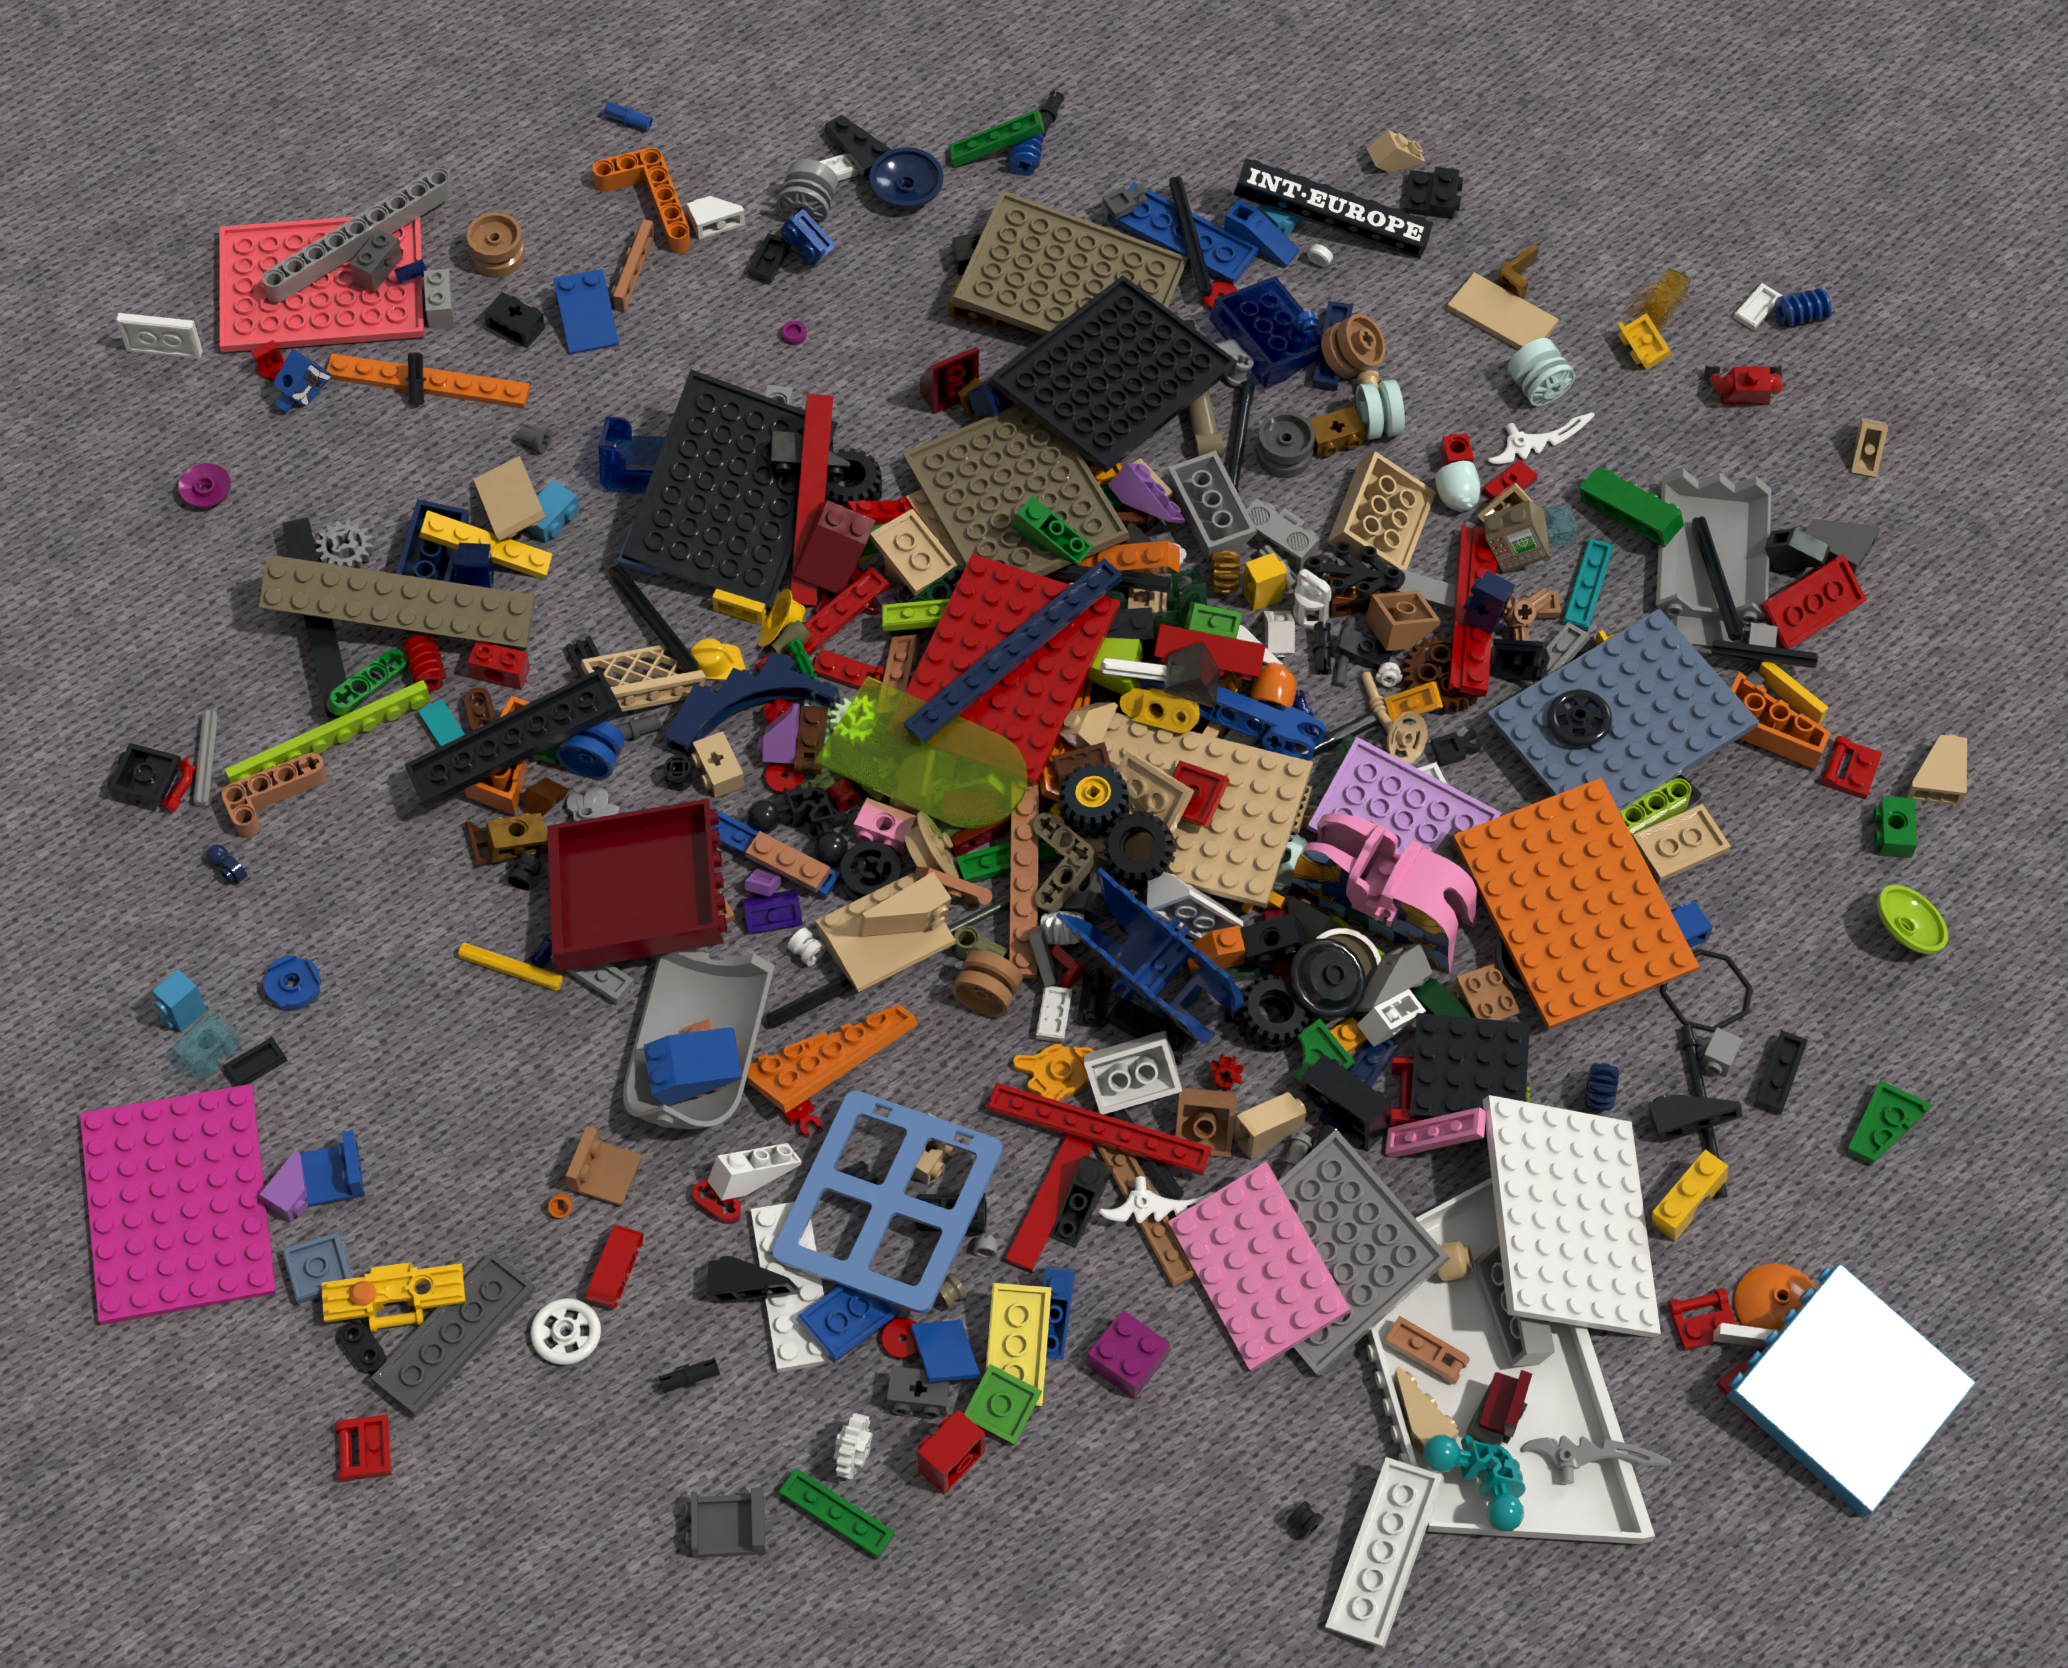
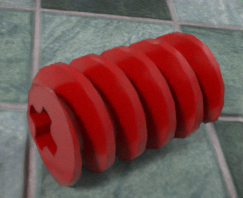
(425, 661)

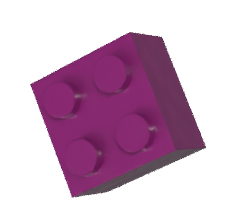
(1128, 1354)

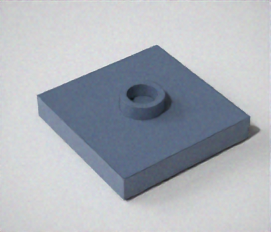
(315, 1263)

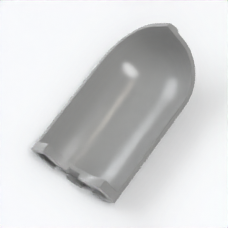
(685, 992)

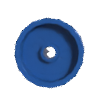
(592, 751)

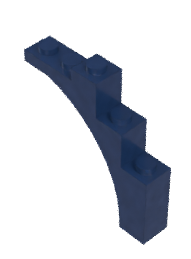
(742, 689)

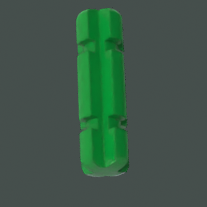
(801, 658)

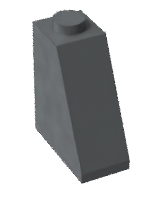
(1844, 538)

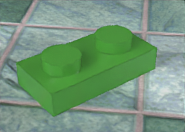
(1213, 620)

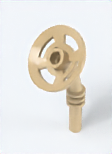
(1399, 735)

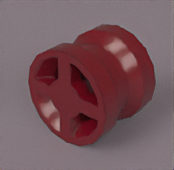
(843, 795)

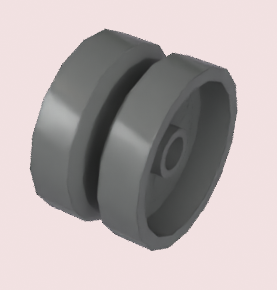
(1285, 444)

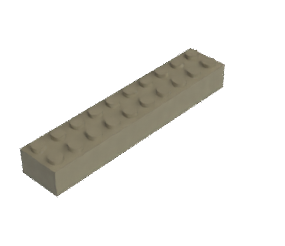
(397, 601)

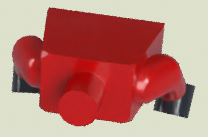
(1746, 384)

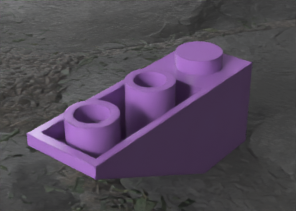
(1138, 489)

